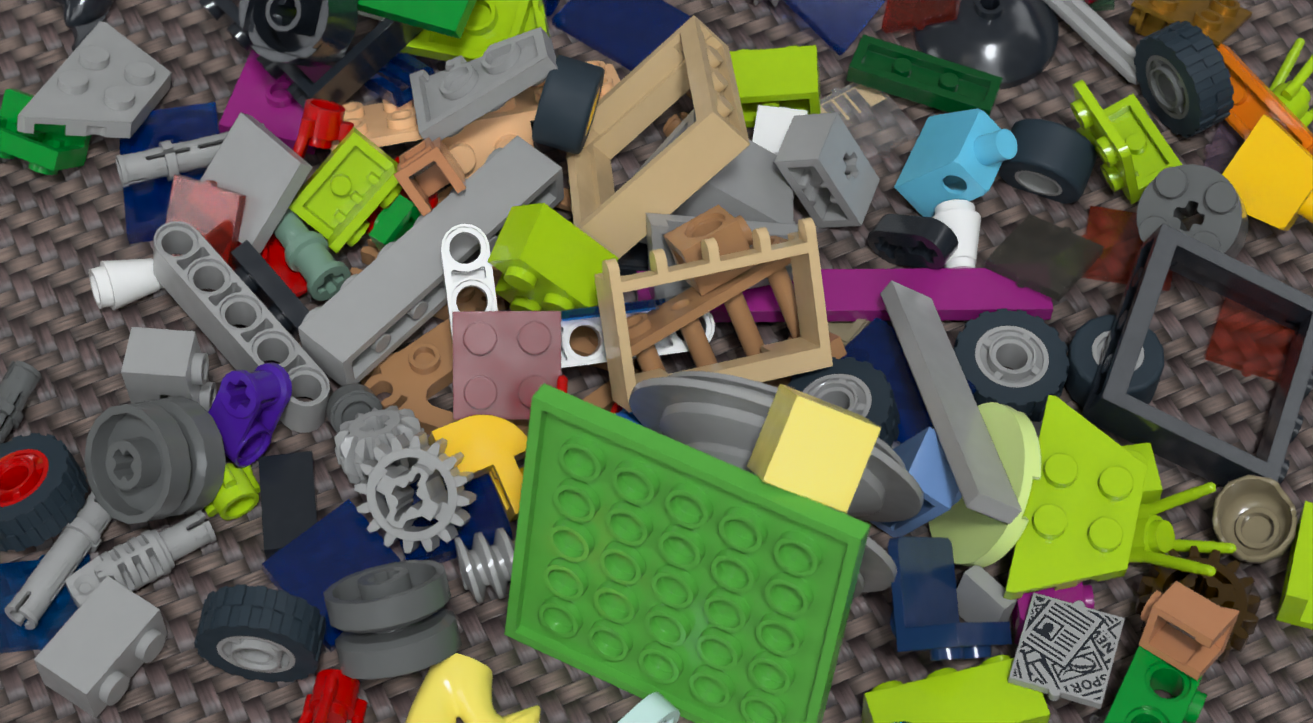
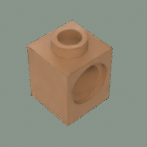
(729, 232)

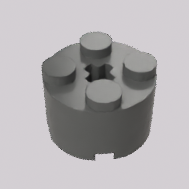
(1190, 188)

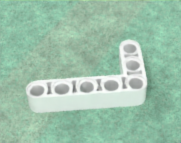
(480, 275)

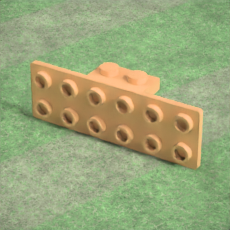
(391, 125)

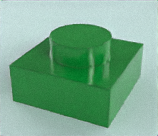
(394, 222)

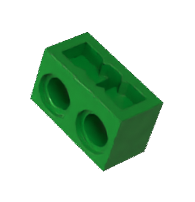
(1140, 704)

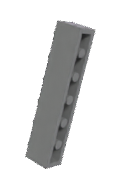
(406, 280)

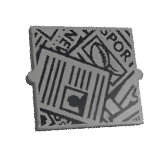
(1066, 650)

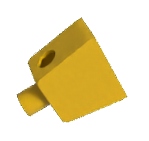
(1273, 175)

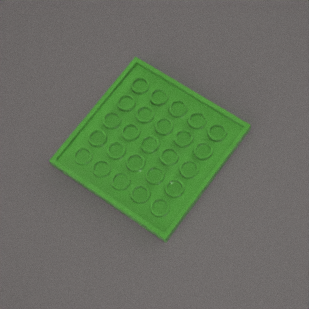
(677, 570)

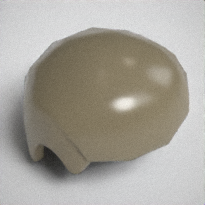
(1255, 518)

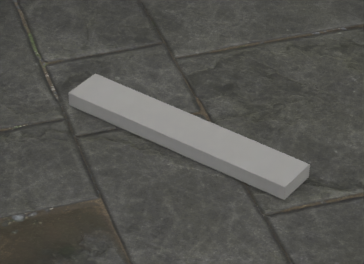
(950, 404)

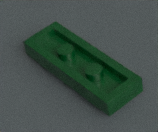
(922, 77)

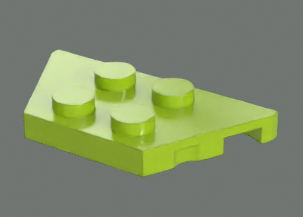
(488, 24)
(1079, 509)

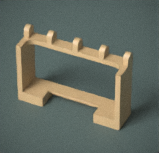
(777, 359)

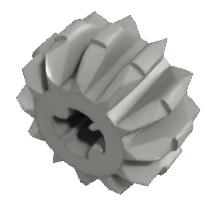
(369, 430)

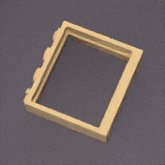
(684, 61)

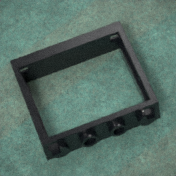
(345, 76)
(1171, 438)

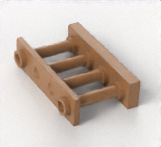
(685, 309)

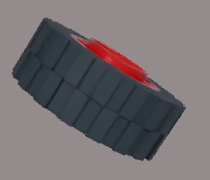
(38, 490)

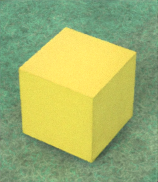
(813, 448)

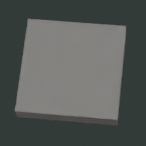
(262, 169)

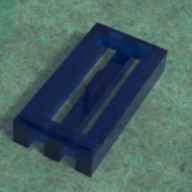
(398, 72)

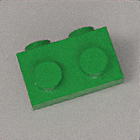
(47, 148)

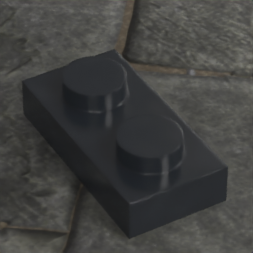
(269, 287)

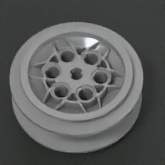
(725, 419)

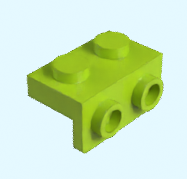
(347, 190)

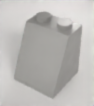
(744, 187)

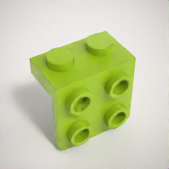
(1123, 140)

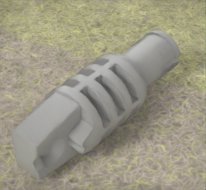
(142, 557)

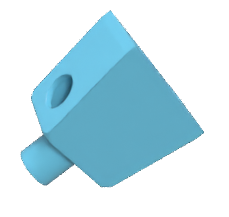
(954, 159)

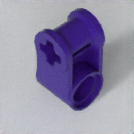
(250, 409)

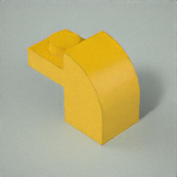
(490, 448)

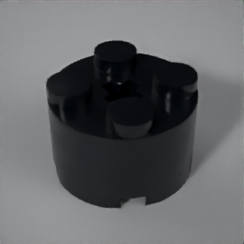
(300, 30)

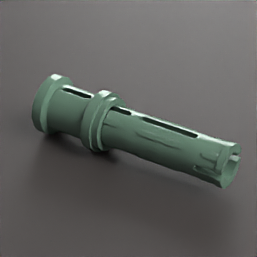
(309, 255)

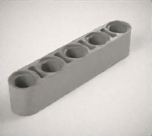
(234, 304)

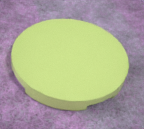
(978, 537)

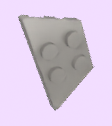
(99, 89)

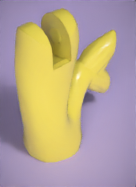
(461, 690)

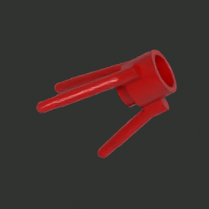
(321, 125)
(334, 699)

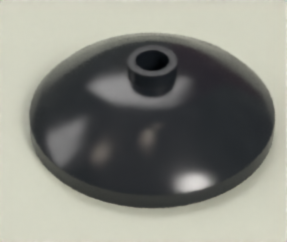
(996, 37)

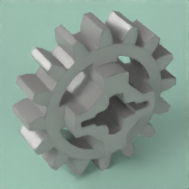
(394, 484)

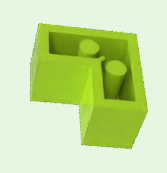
(546, 261)

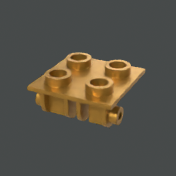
(1215, 17)

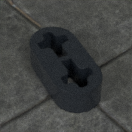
(913, 241)

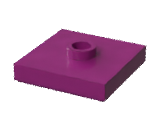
(268, 101)

